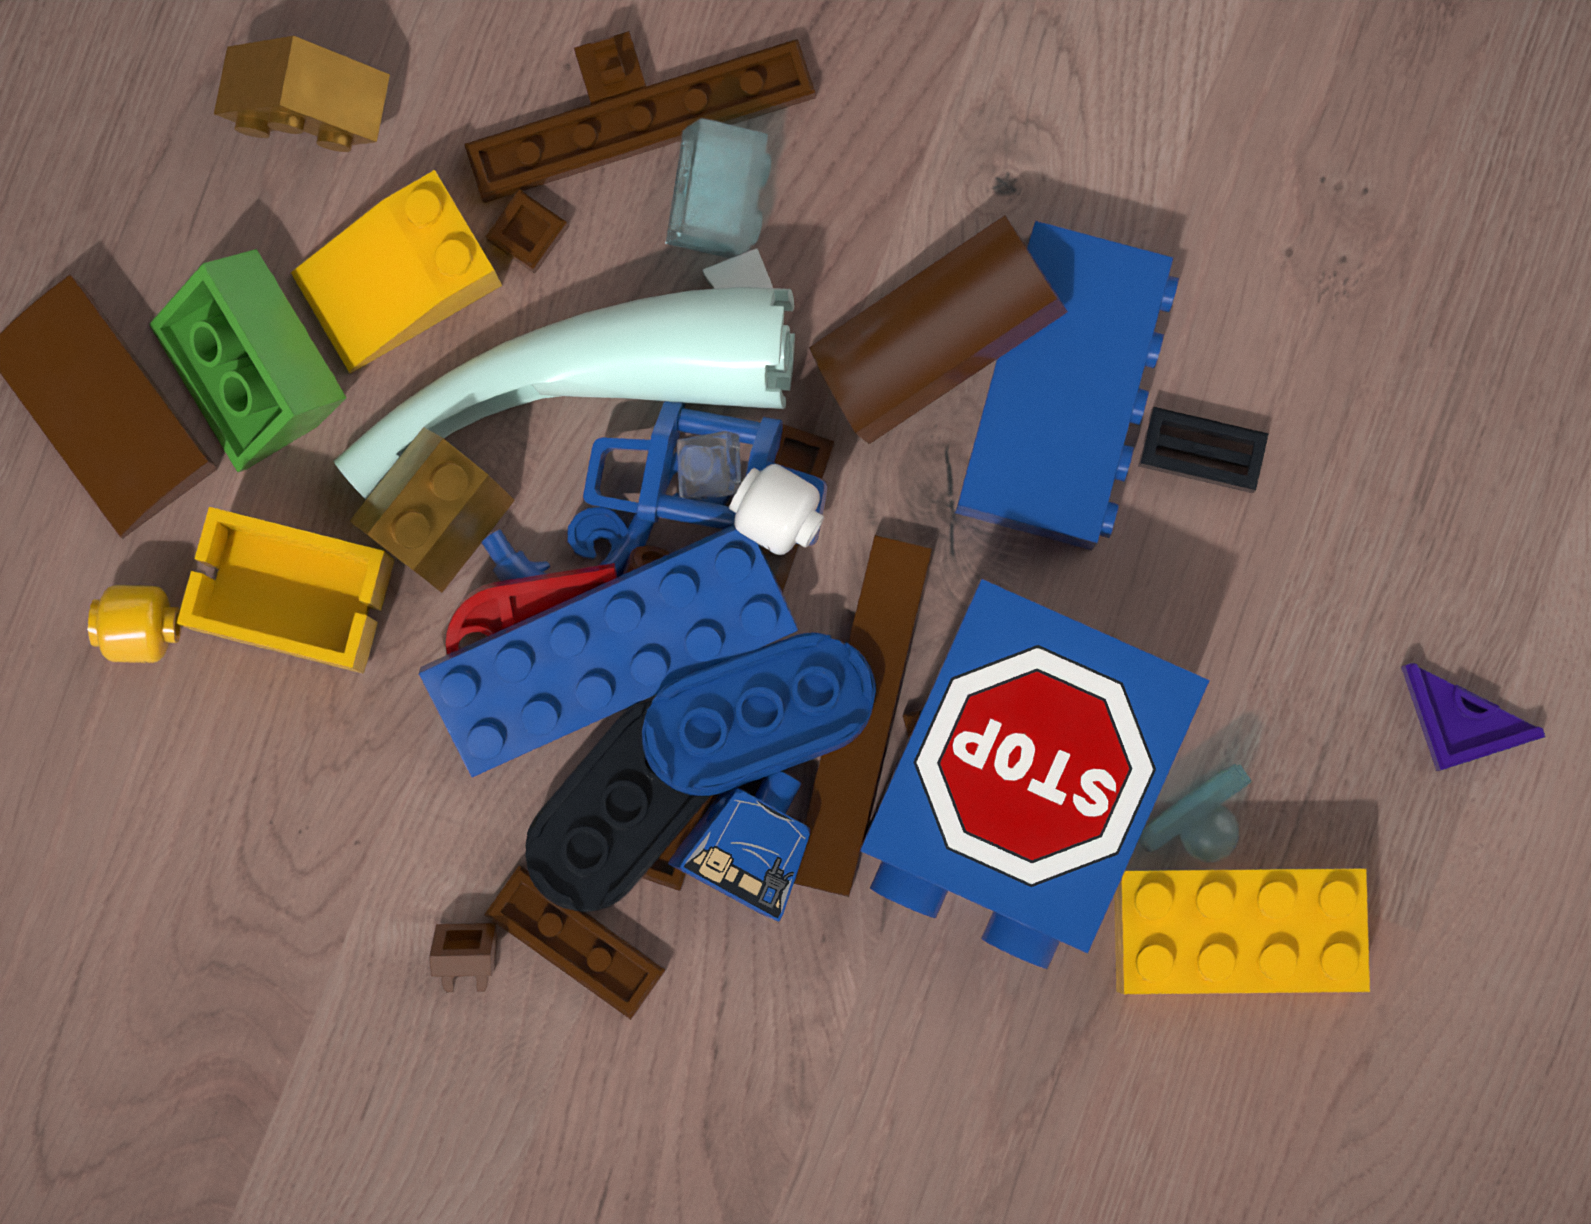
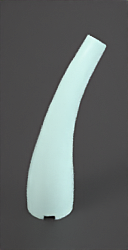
(666, 347)

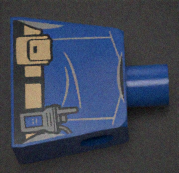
(748, 846)

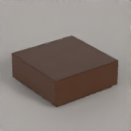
(527, 231)

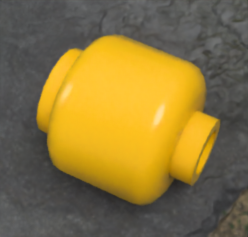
(133, 623)

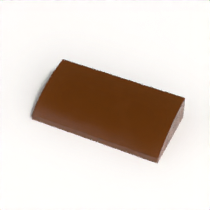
(936, 330)
(100, 407)

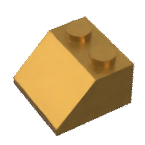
(433, 509)

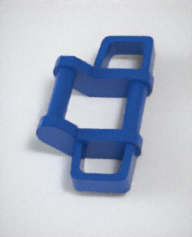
(673, 420)

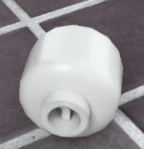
(777, 509)

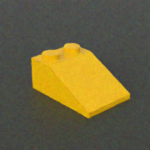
(395, 273)

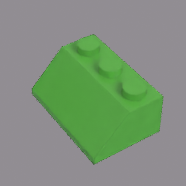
(246, 358)

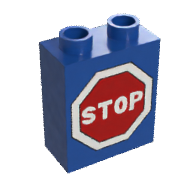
(1030, 774)

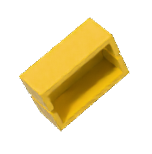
(286, 590)

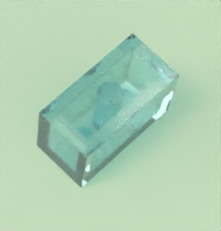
(718, 189)

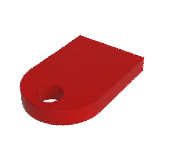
(514, 600)

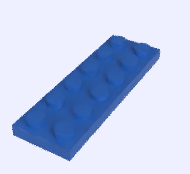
(607, 649)

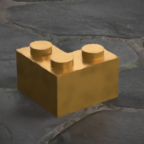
(301, 89)

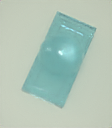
(1204, 825)

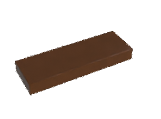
(576, 945)

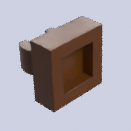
(609, 67)
(463, 952)

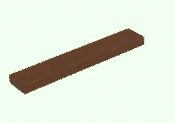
(639, 120)
(850, 774)

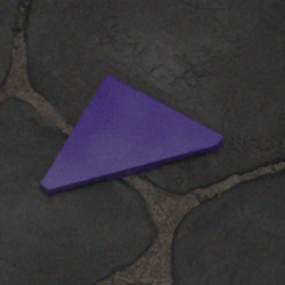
(1460, 723)

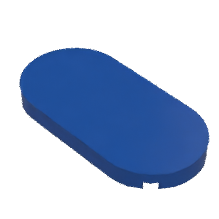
(758, 714)

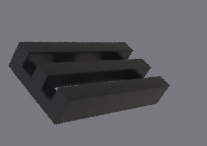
(1198, 472)

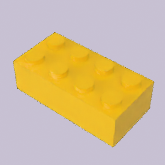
(1242, 931)

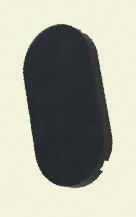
(606, 822)

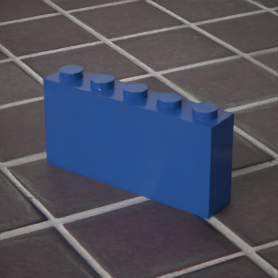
(1069, 392)

